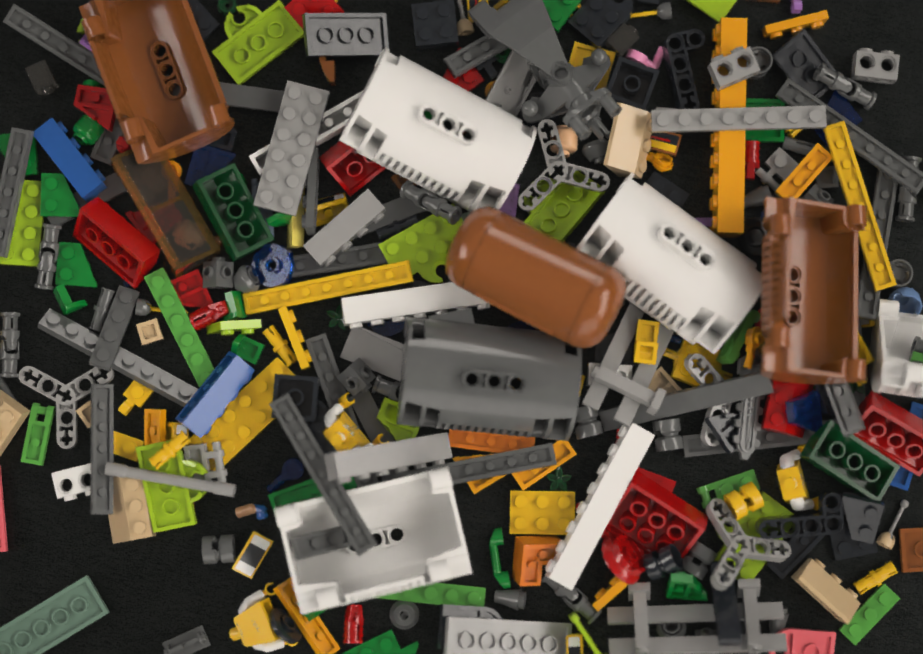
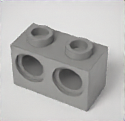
(735, 72)
(875, 72)

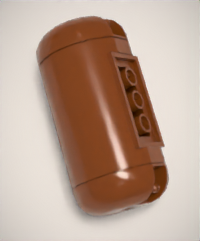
(535, 277)

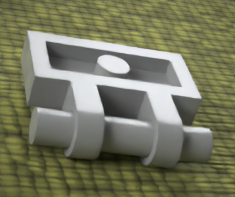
(779, 164)
(201, 454)

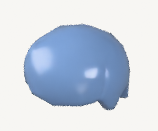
(908, 300)

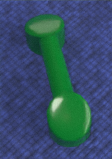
(501, 576)

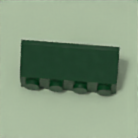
(232, 212)
(850, 461)

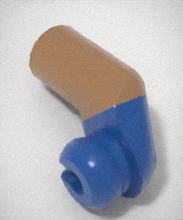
(245, 510)

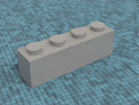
(344, 228)

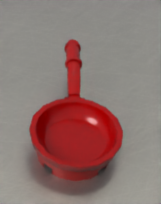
(622, 557)

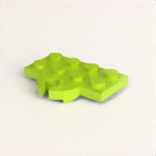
(256, 40)
(562, 207)
(27, 228)
(422, 244)
(167, 504)
(751, 567)

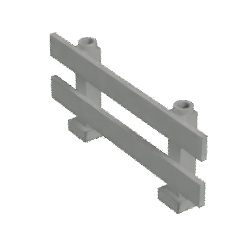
(634, 390)
(642, 615)

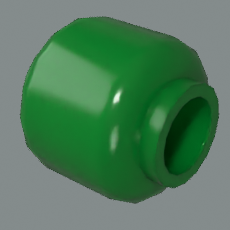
(87, 131)

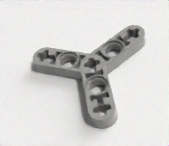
(568, 170)
(699, 376)
(69, 405)
(748, 543)

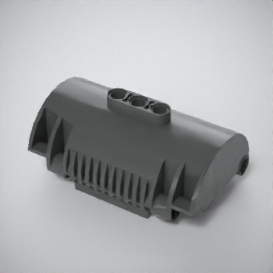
(445, 352)

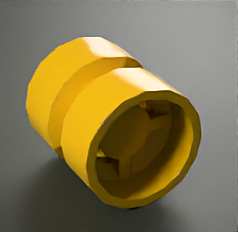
(739, 506)

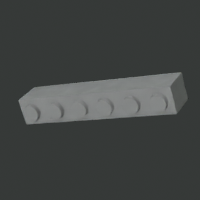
(388, 456)

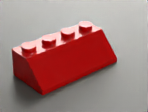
(349, 167)
(115, 241)
(774, 413)
(892, 432)

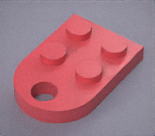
(808, 641)

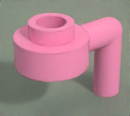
(643, 59)

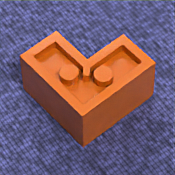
(530, 555)

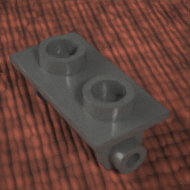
(187, 642)

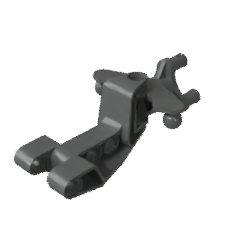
(568, 89)

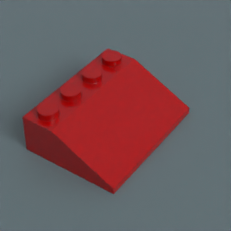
(667, 523)

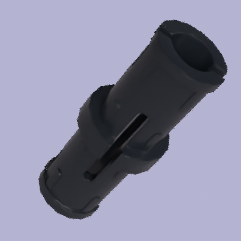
(396, 227)

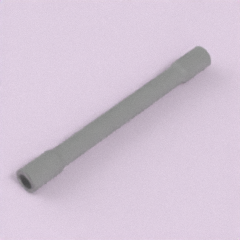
(124, 471)

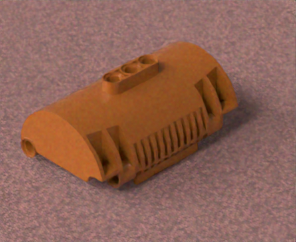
(126, 49)
(814, 285)

